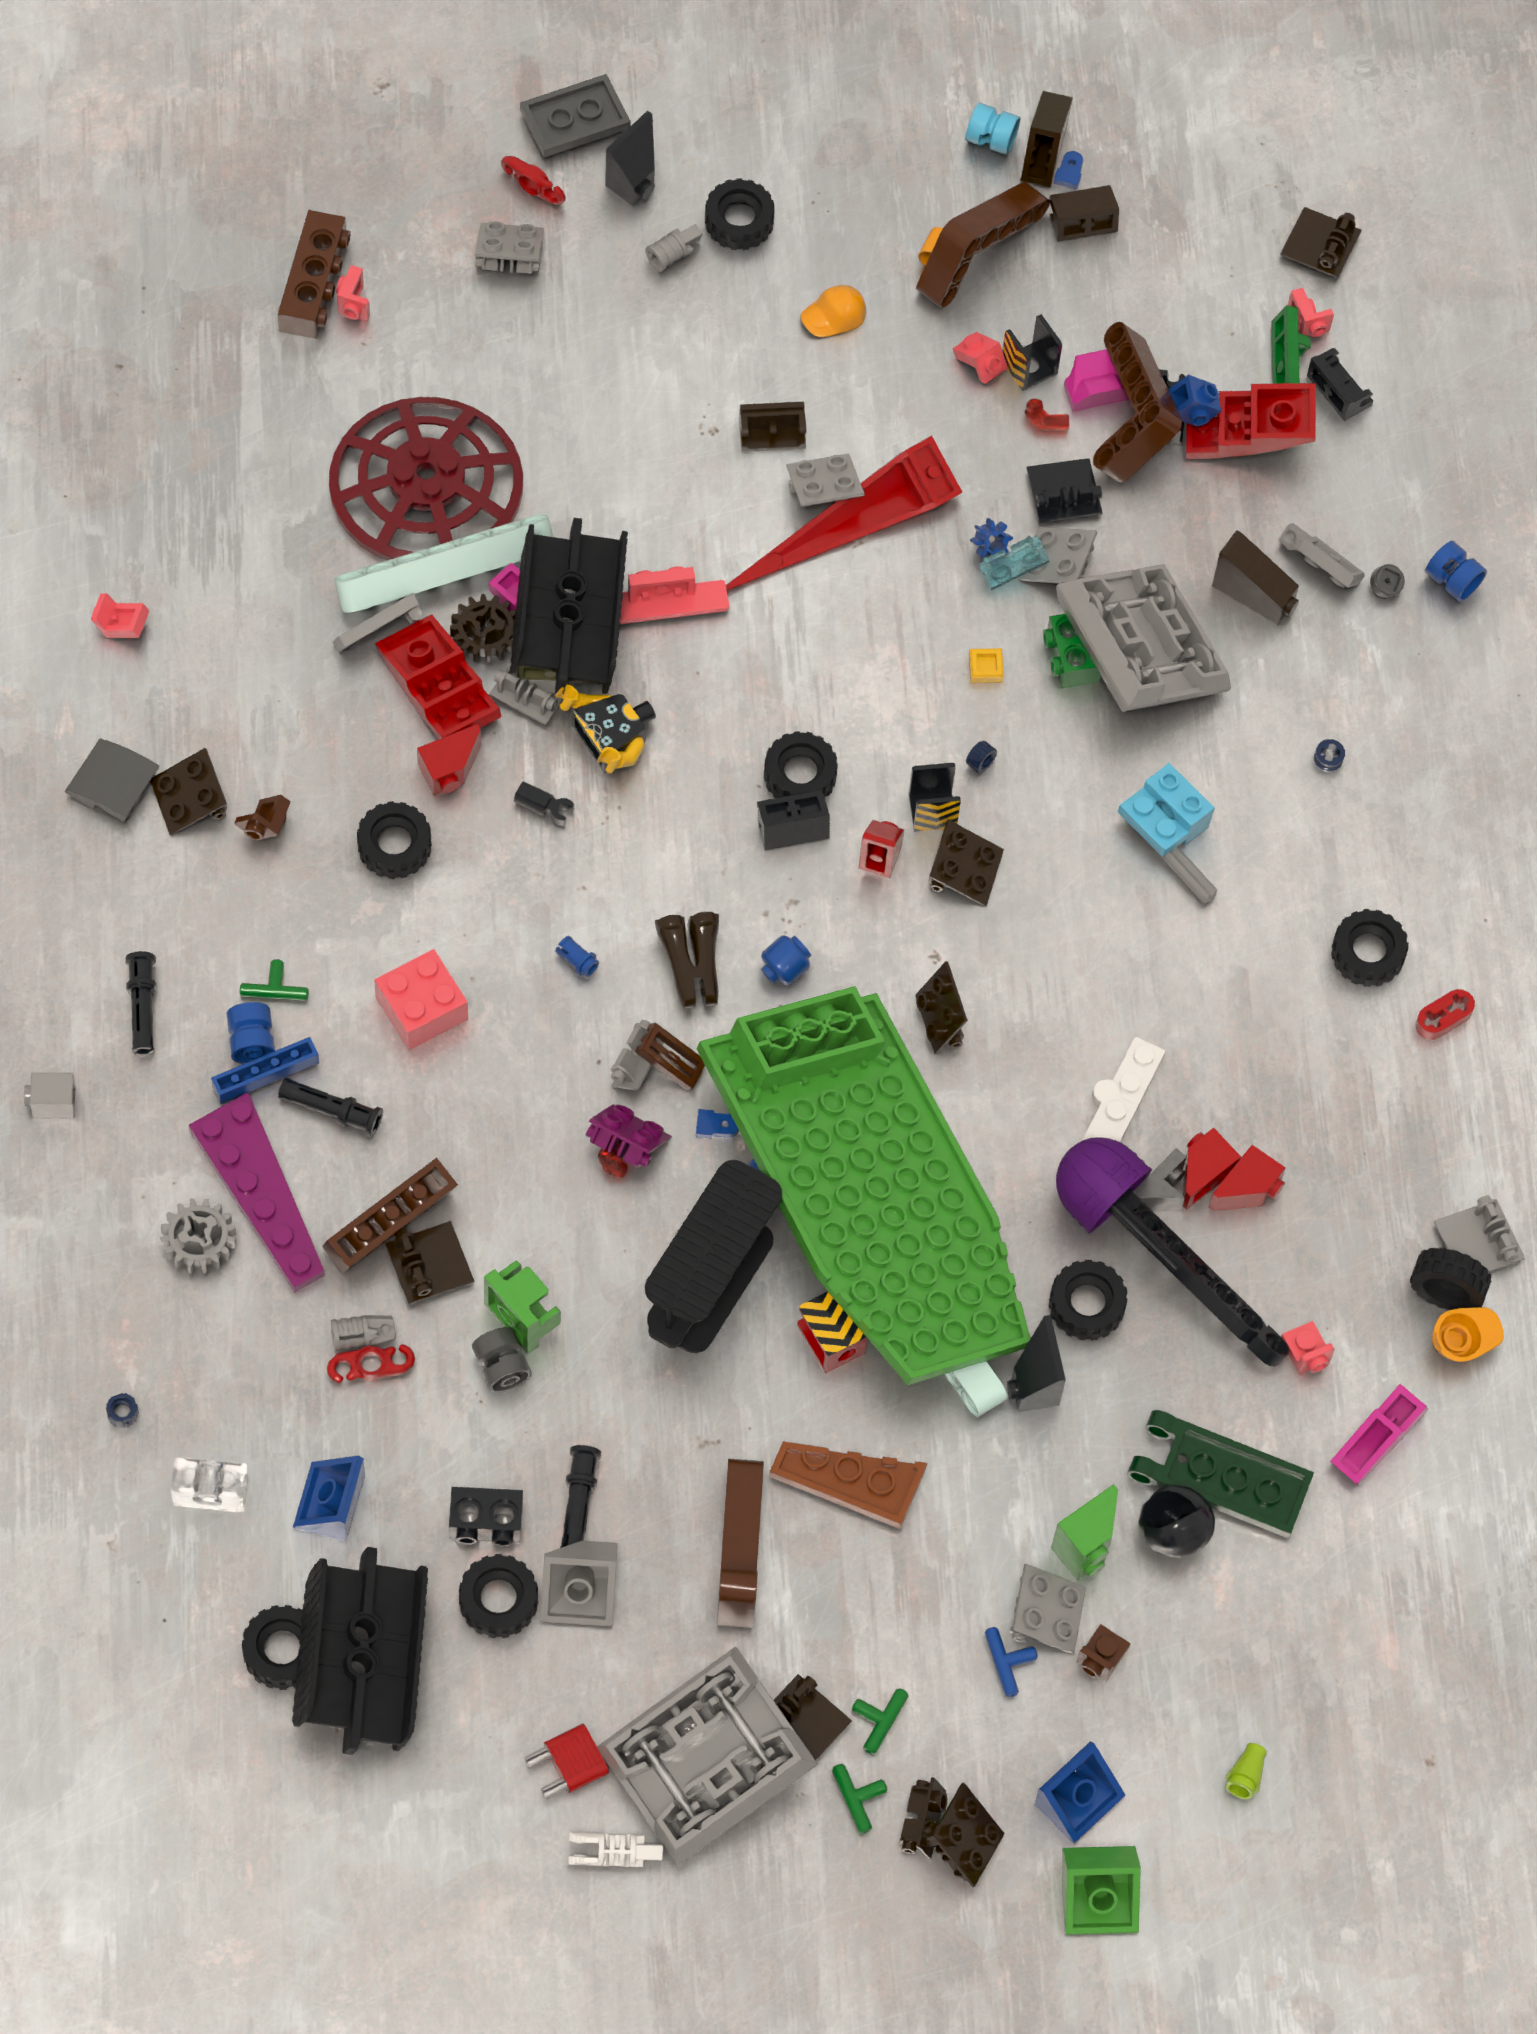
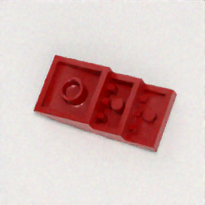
(1256, 422)
(437, 678)

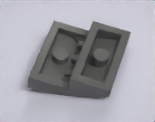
(112, 779)

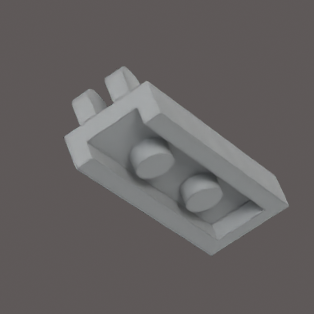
(407, 606)

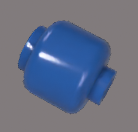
(785, 960)

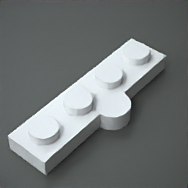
(1122, 1096)

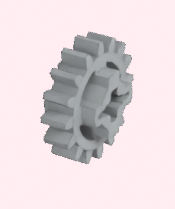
(190, 1248)

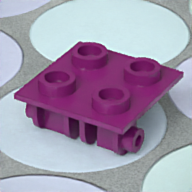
(621, 1122)

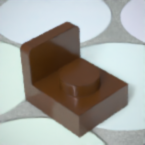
(1102, 1653)

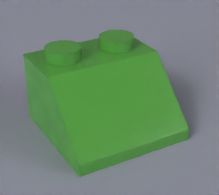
(1086, 1534)
(1101, 1889)

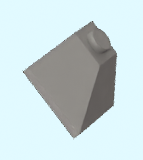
(580, 1584)

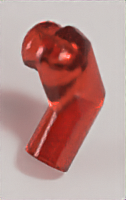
(1044, 421)
(611, 1163)

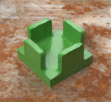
(514, 1301)

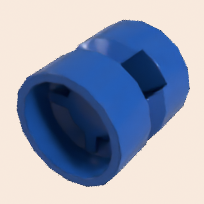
(1463, 579)
(250, 1031)

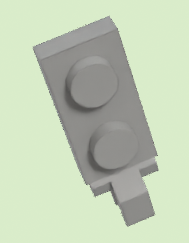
(1322, 556)

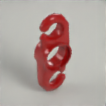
(533, 180)
(355, 1357)

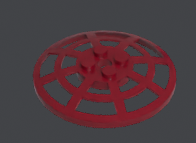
(420, 493)

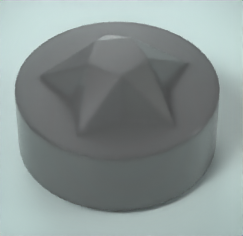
(1387, 581)

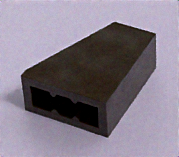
(1046, 138)
(1254, 579)

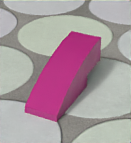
(1379, 1434)

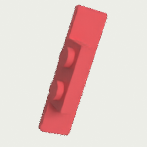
(670, 595)

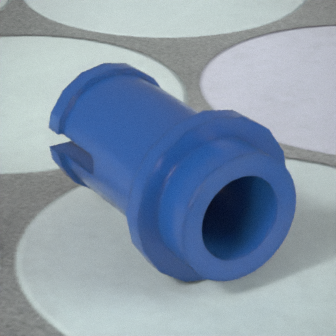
(577, 956)

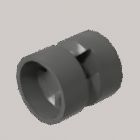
(500, 1357)

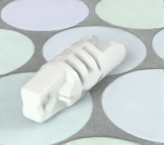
(615, 1849)

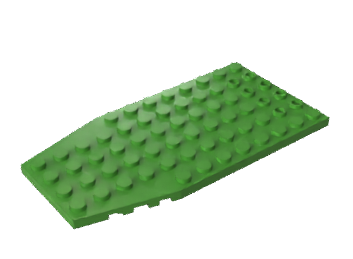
(871, 1180)

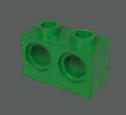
(1066, 651)

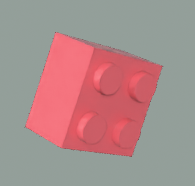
(421, 999)

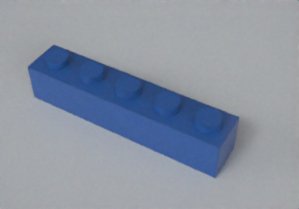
(265, 1070)

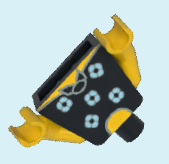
(608, 726)

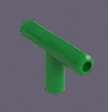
(274, 988)
(882, 1719)
(855, 1797)

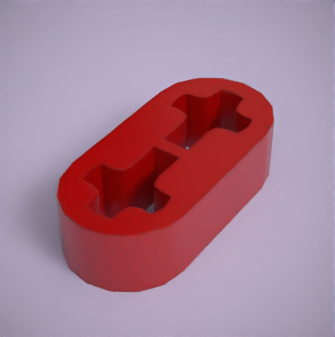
(1448, 1019)

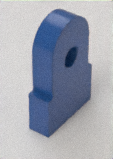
(1068, 174)
(710, 1125)

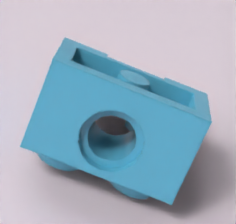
(1167, 811)

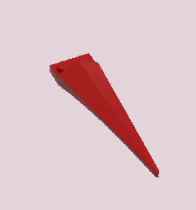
(895, 492)

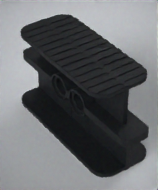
(595, 572)
(712, 1257)
(392, 1611)

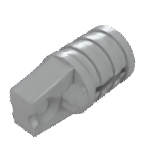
(673, 247)
(362, 1331)

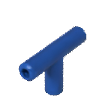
(1004, 1661)

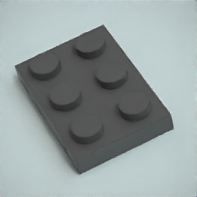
(575, 115)

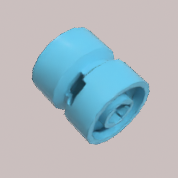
(992, 128)

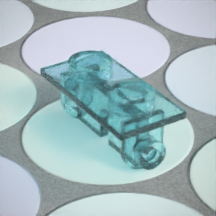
(1004, 567)

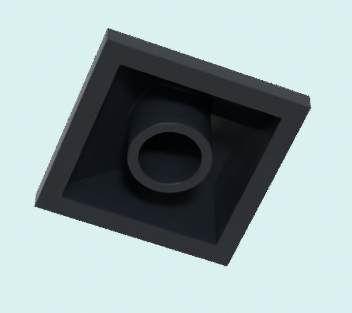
(631, 162)
(1039, 1372)

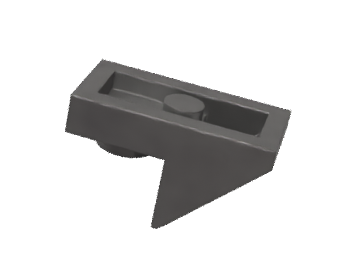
(1158, 1188)

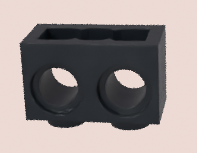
(486, 1505)

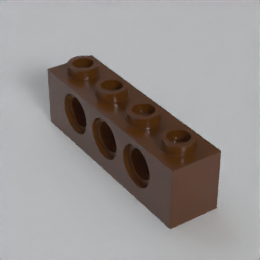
(318, 232)
(389, 1215)

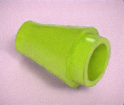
(1246, 1774)

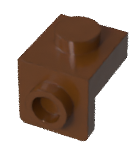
(266, 820)

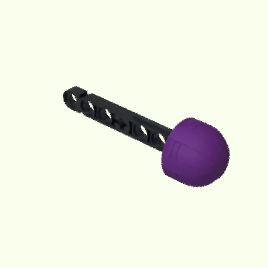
(1099, 1181)

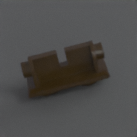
(927, 1802)

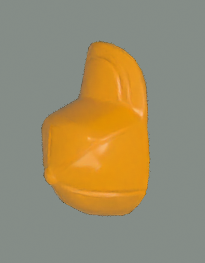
(835, 312)
(1467, 1333)

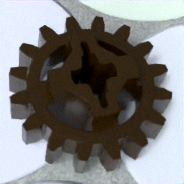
(476, 619)

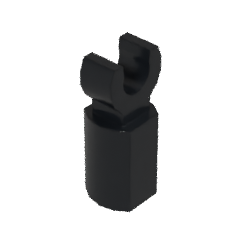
(543, 802)

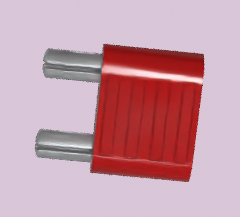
(574, 1758)

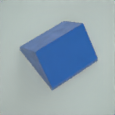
(331, 1497)
(1079, 1793)

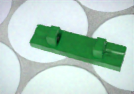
(1287, 346)

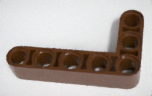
(973, 233)
(1155, 415)
(740, 1543)

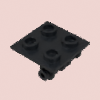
(1064, 490)

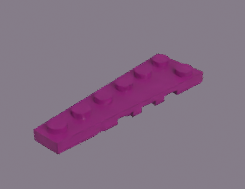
(250, 1171)

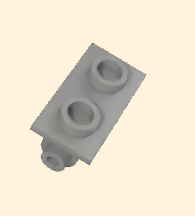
(629, 1067)

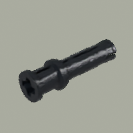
(141, 988)
(345, 1110)
(580, 1484)

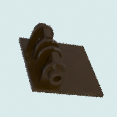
(1322, 241)
(189, 792)
(965, 863)
(942, 1010)
(429, 1262)
(811, 1714)
(964, 1835)

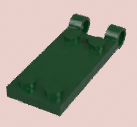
(1226, 1474)

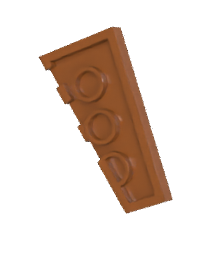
(858, 1482)

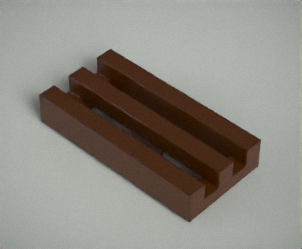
(665, 1067)

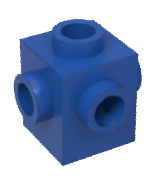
(1195, 400)

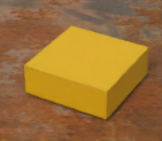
(986, 665)

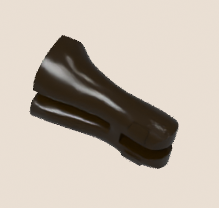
(703, 934)

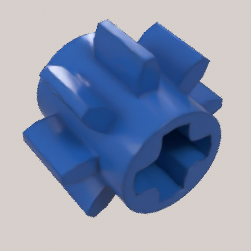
(985, 531)

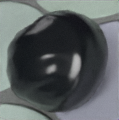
(1176, 1521)

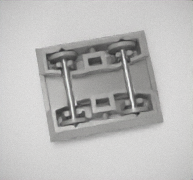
(1135, 634)
(707, 1756)

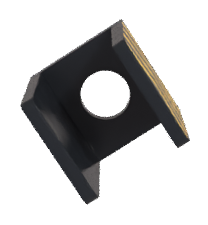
(1044, 350)
(932, 796)

